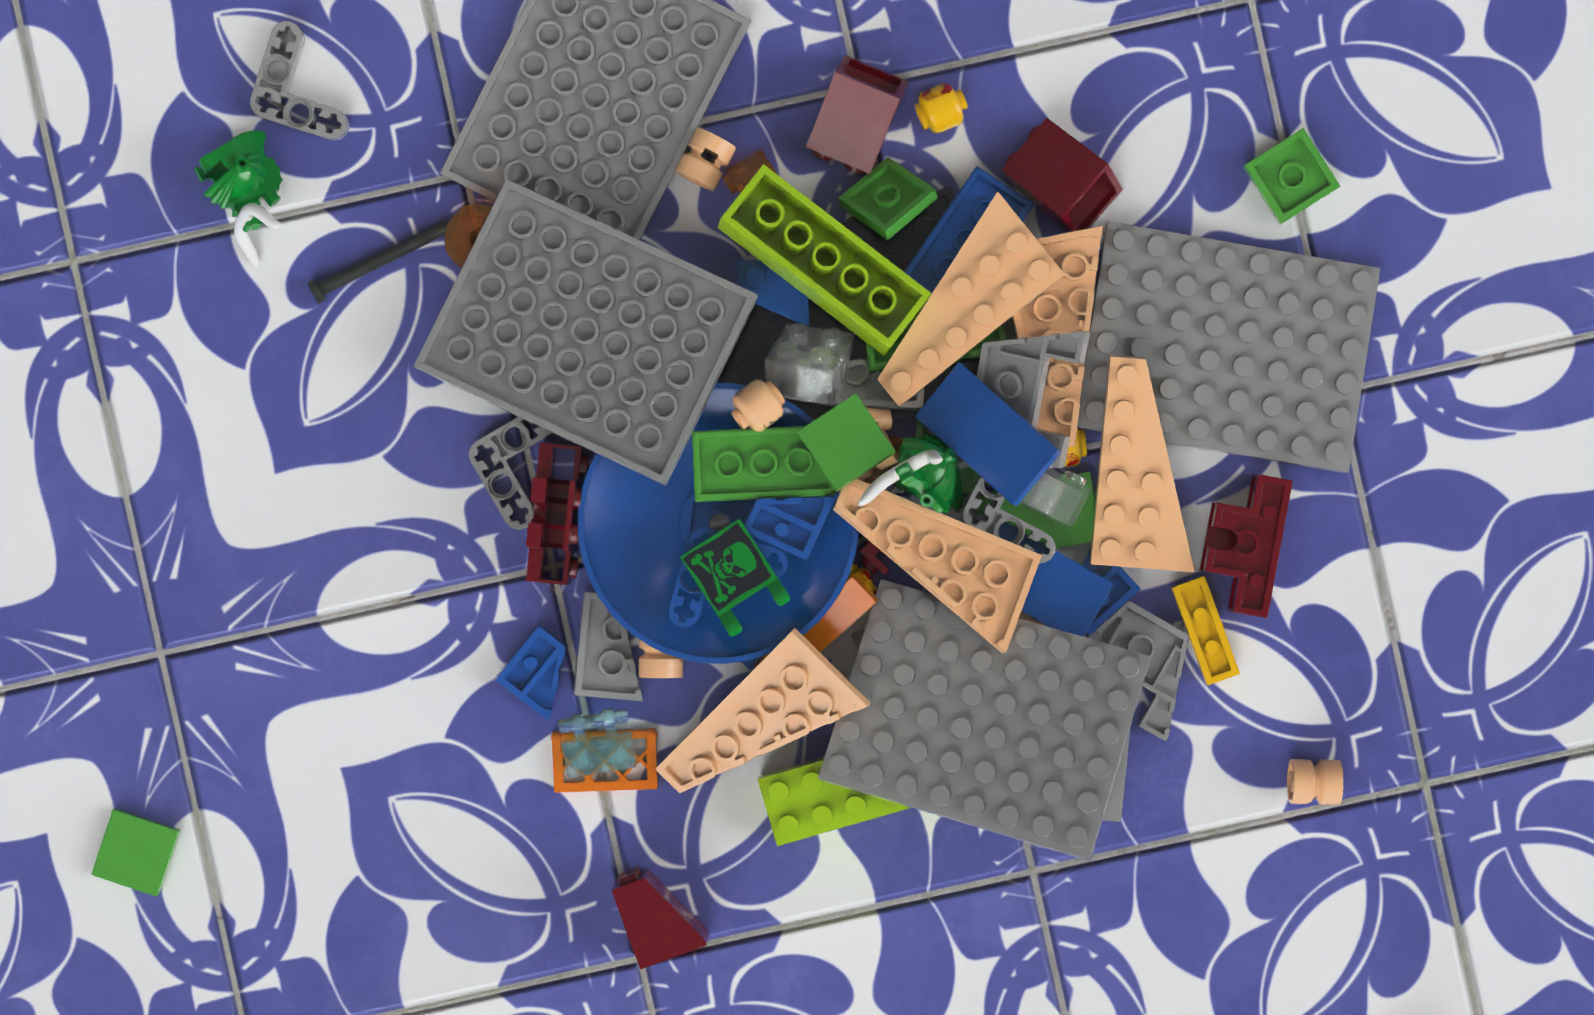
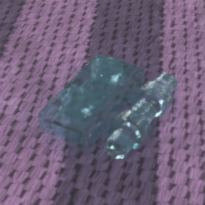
(598, 753)

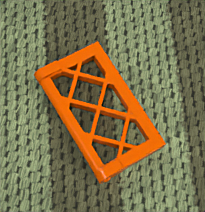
(623, 782)

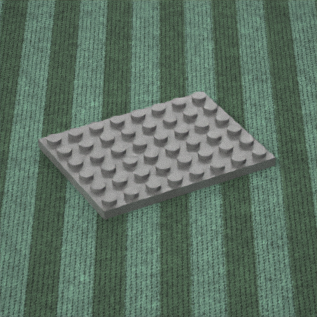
(597, 103)
(586, 332)
(1239, 343)
(986, 735)

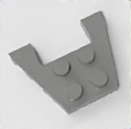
(1019, 372)
(1165, 644)

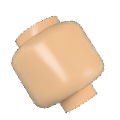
(757, 405)

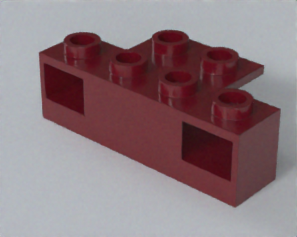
(554, 514)
(1248, 543)

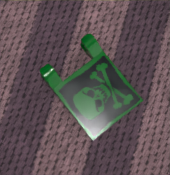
(731, 570)

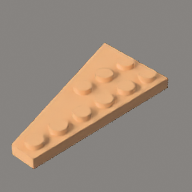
(983, 288)
(1059, 310)
(1136, 495)
(959, 564)
(773, 706)

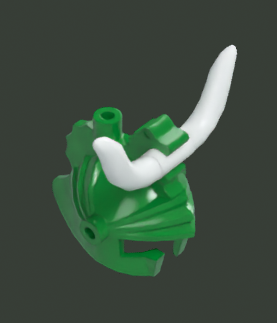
(241, 180)
(925, 472)

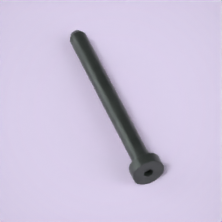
(376, 261)

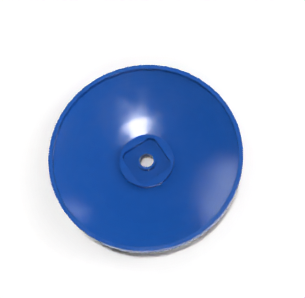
(640, 528)

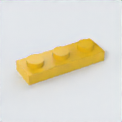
(1205, 630)

